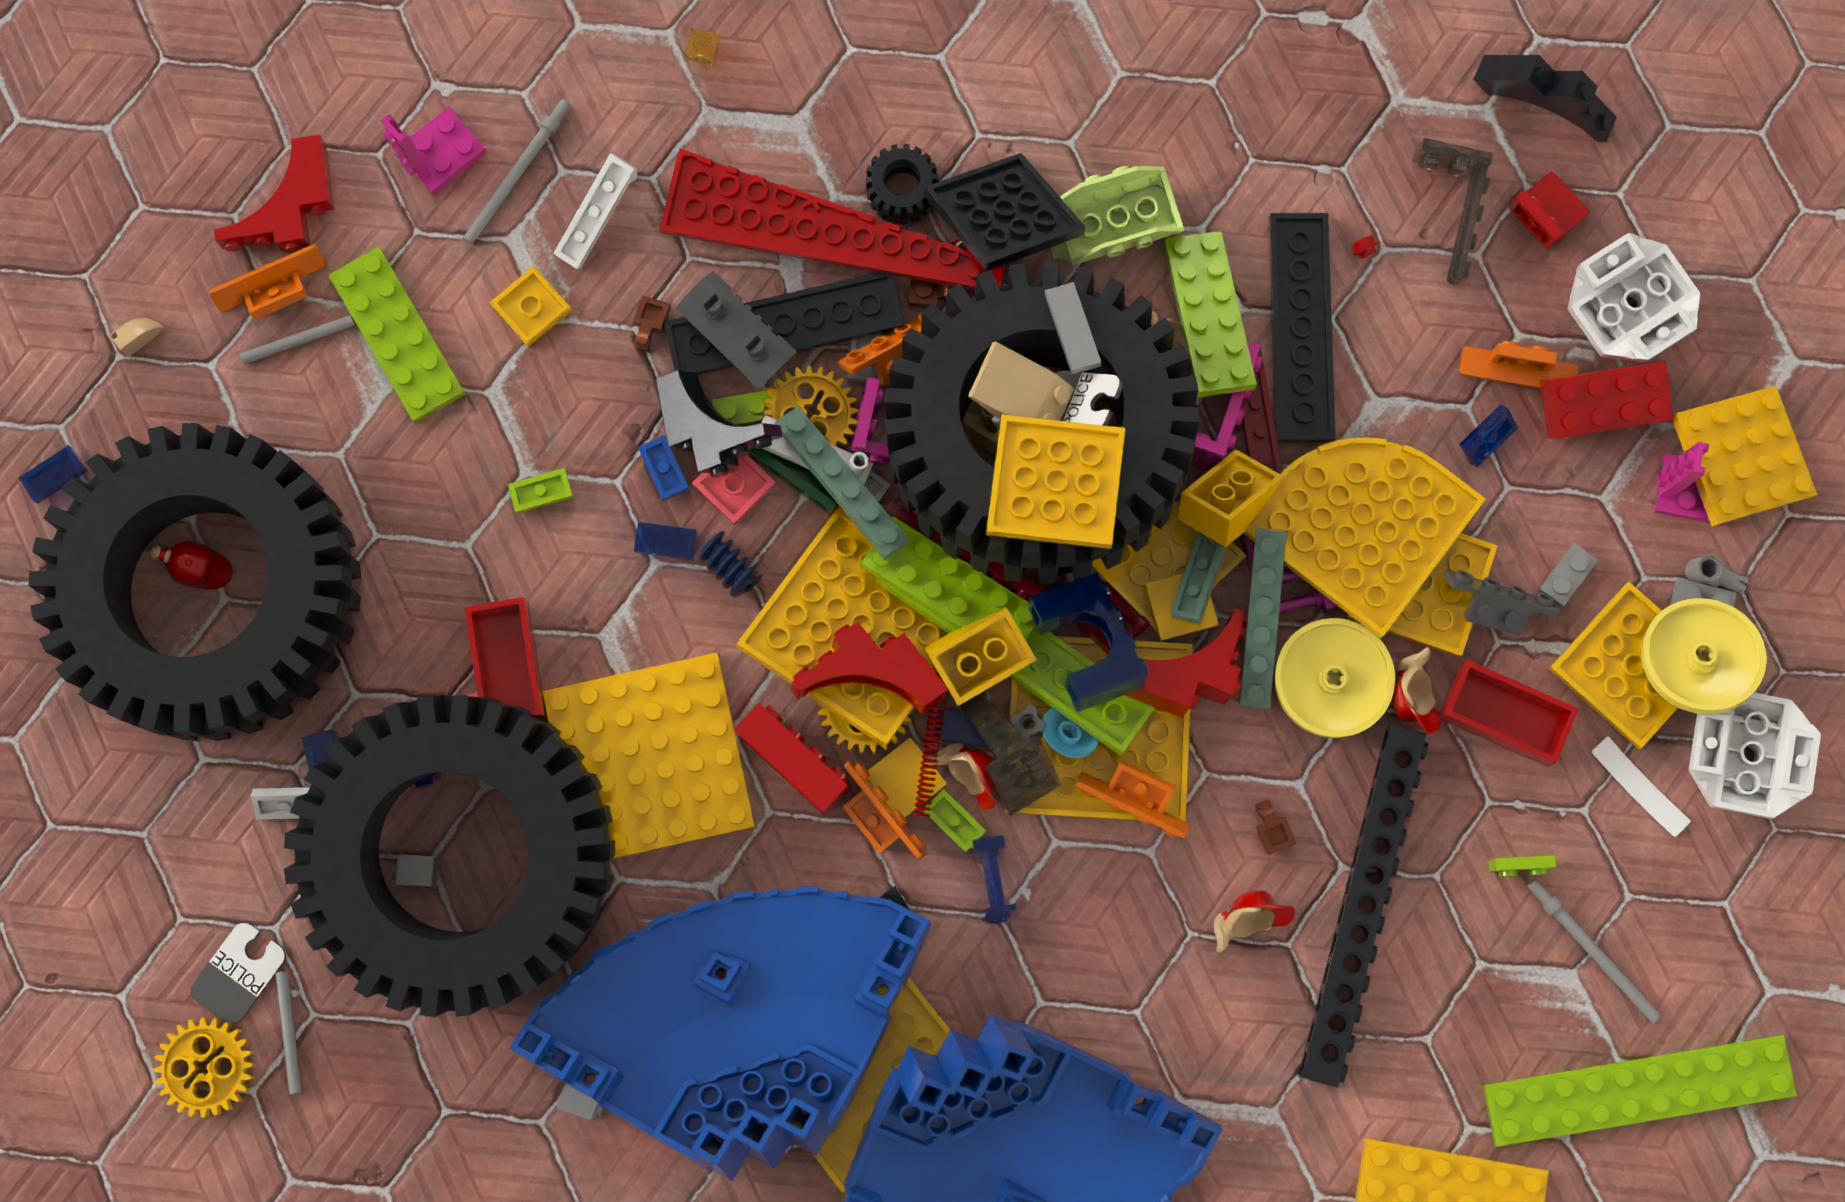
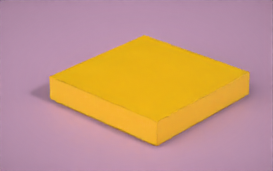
(530, 306)
(1161, 599)
(899, 777)

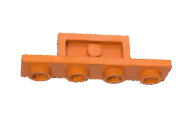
(270, 285)
(879, 352)
(1513, 364)
(1137, 793)
(875, 816)

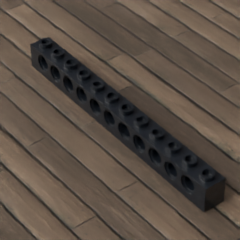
(1313, 1066)

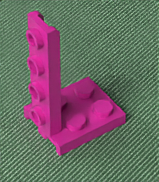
(436, 151)
(869, 403)
(1209, 452)
(1677, 486)

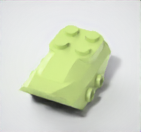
(1120, 213)

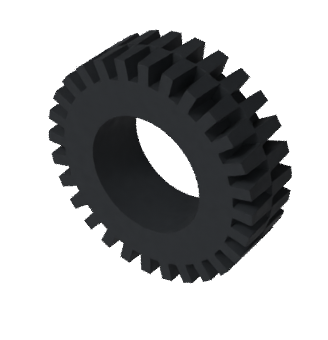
(953, 484)
(113, 524)
(343, 876)

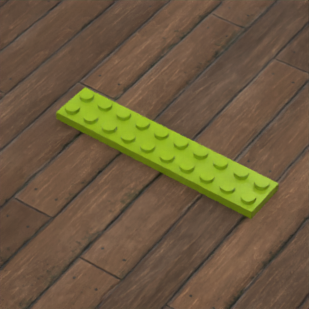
(1110, 722)
(1639, 1090)

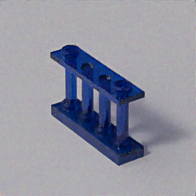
(988, 852)

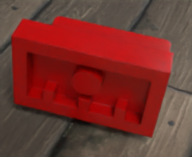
(1549, 210)

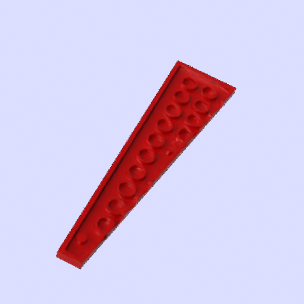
(755, 214)

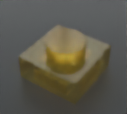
(702, 46)

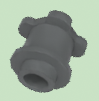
(1026, 717)

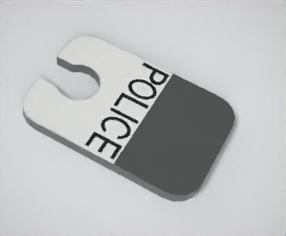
(1086, 392)
(233, 979)

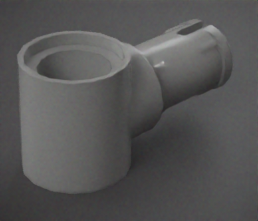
(1716, 574)

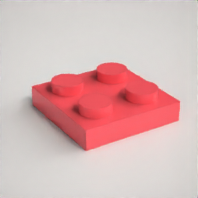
(738, 490)

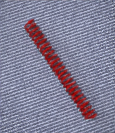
(926, 760)

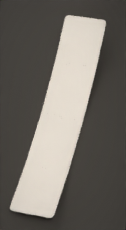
(1640, 787)

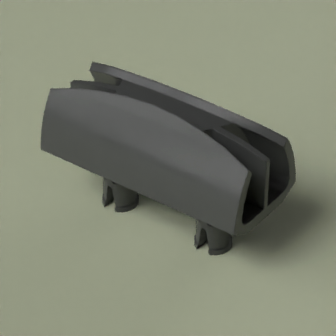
(736, 330)

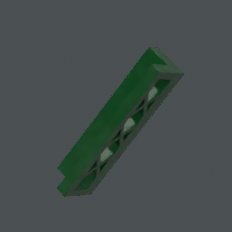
(796, 477)

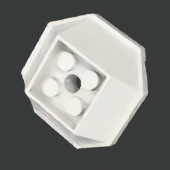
(1650, 276)
(1782, 763)

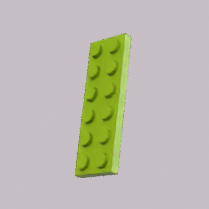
(1209, 313)
(396, 334)
(945, 584)

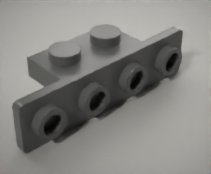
(1499, 605)

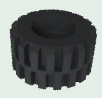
(900, 161)

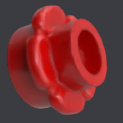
(1365, 246)

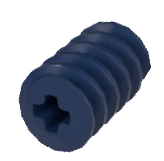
(728, 566)

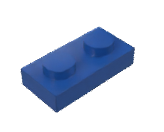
(663, 468)

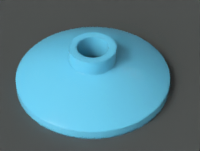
(1066, 736)

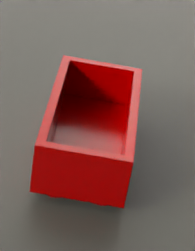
(1606, 399)
(505, 654)
(1508, 713)
(792, 759)

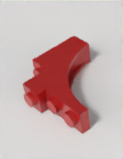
(283, 217)
(860, 661)
(1210, 672)

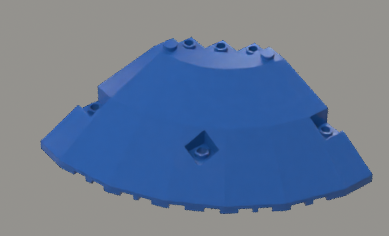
(738, 1057)
(1023, 1124)

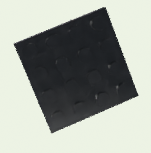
(1004, 211)

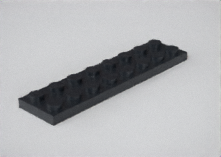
(802, 319)
(1301, 327)

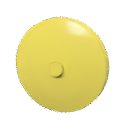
(1703, 656)
(1334, 678)

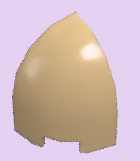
(135, 334)

